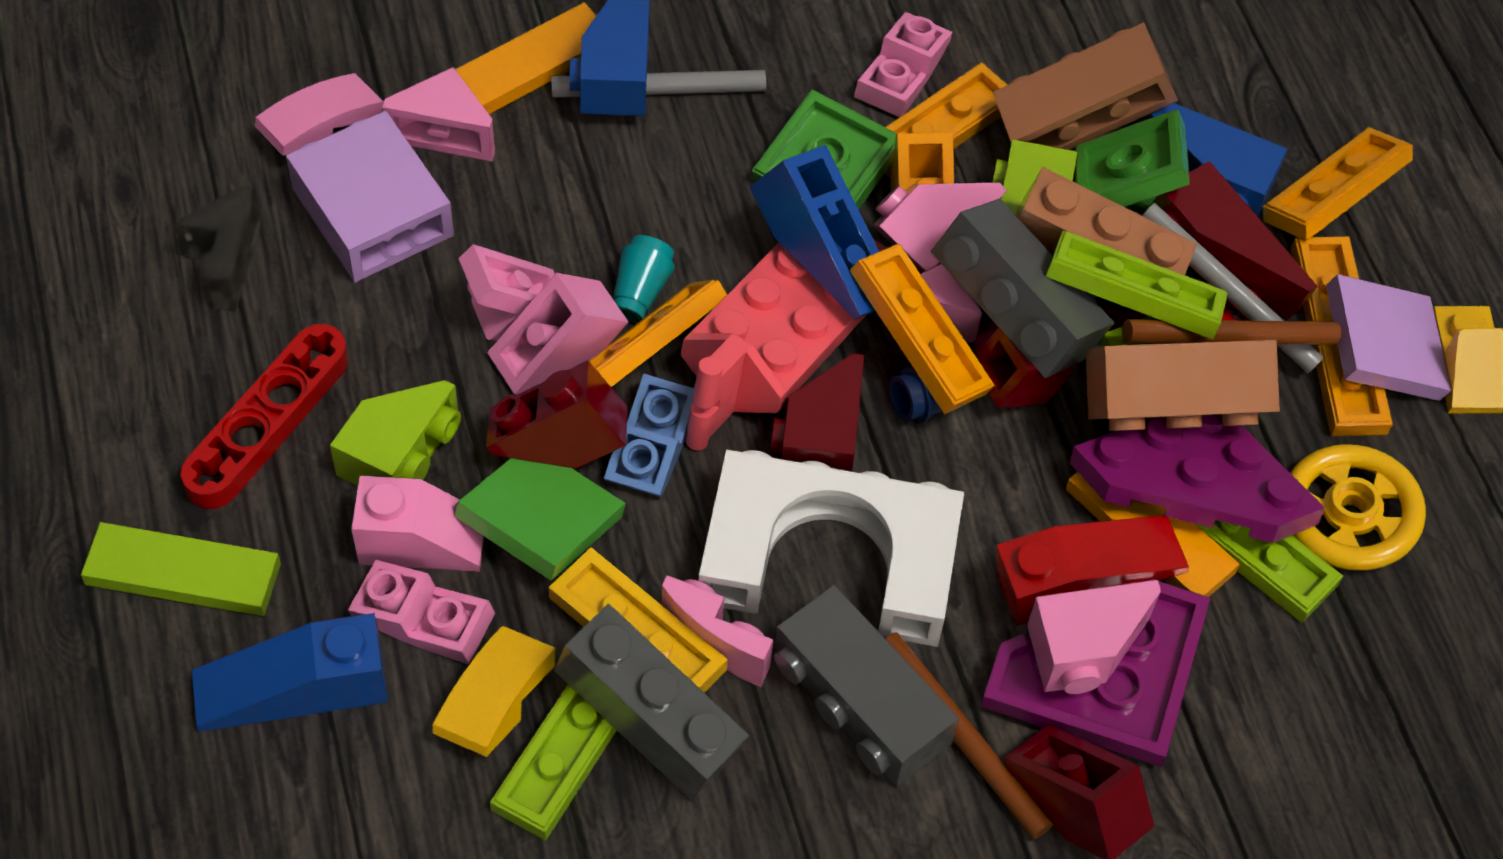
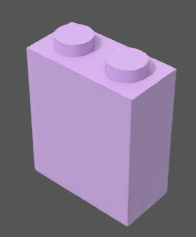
(370, 195)

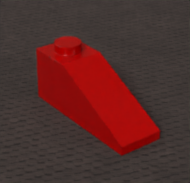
(1085, 559)

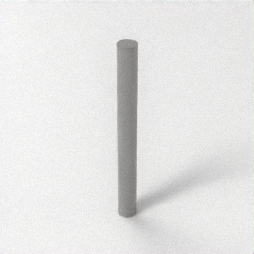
(685, 83)
(1238, 294)

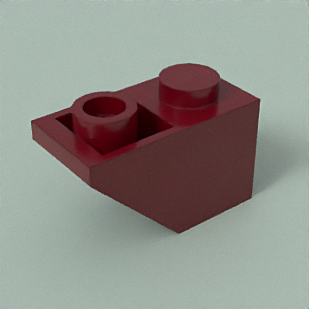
(1011, 372)
(560, 421)

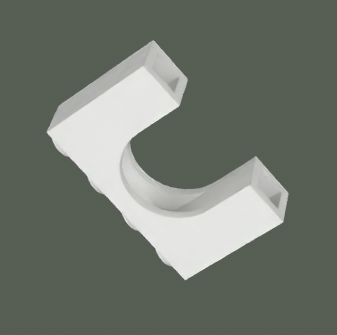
(908, 521)

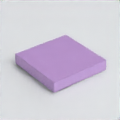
(1388, 338)

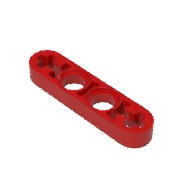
(258, 410)

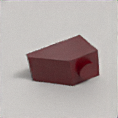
(823, 418)
(1084, 791)

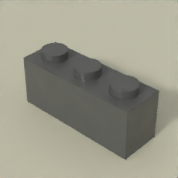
(1006, 276)
(864, 687)
(650, 701)

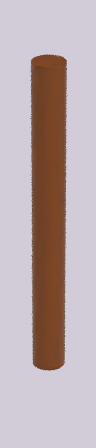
(1231, 330)
(981, 754)

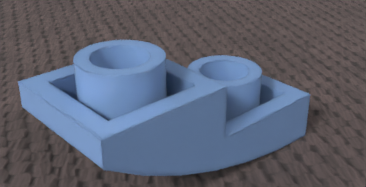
(653, 436)

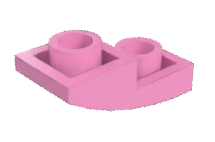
(904, 64)
(316, 111)
(702, 612)
(420, 613)

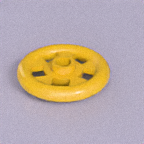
(1391, 481)

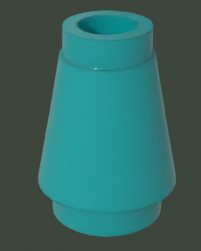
(641, 275)

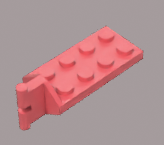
(761, 343)

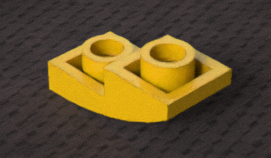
(491, 690)

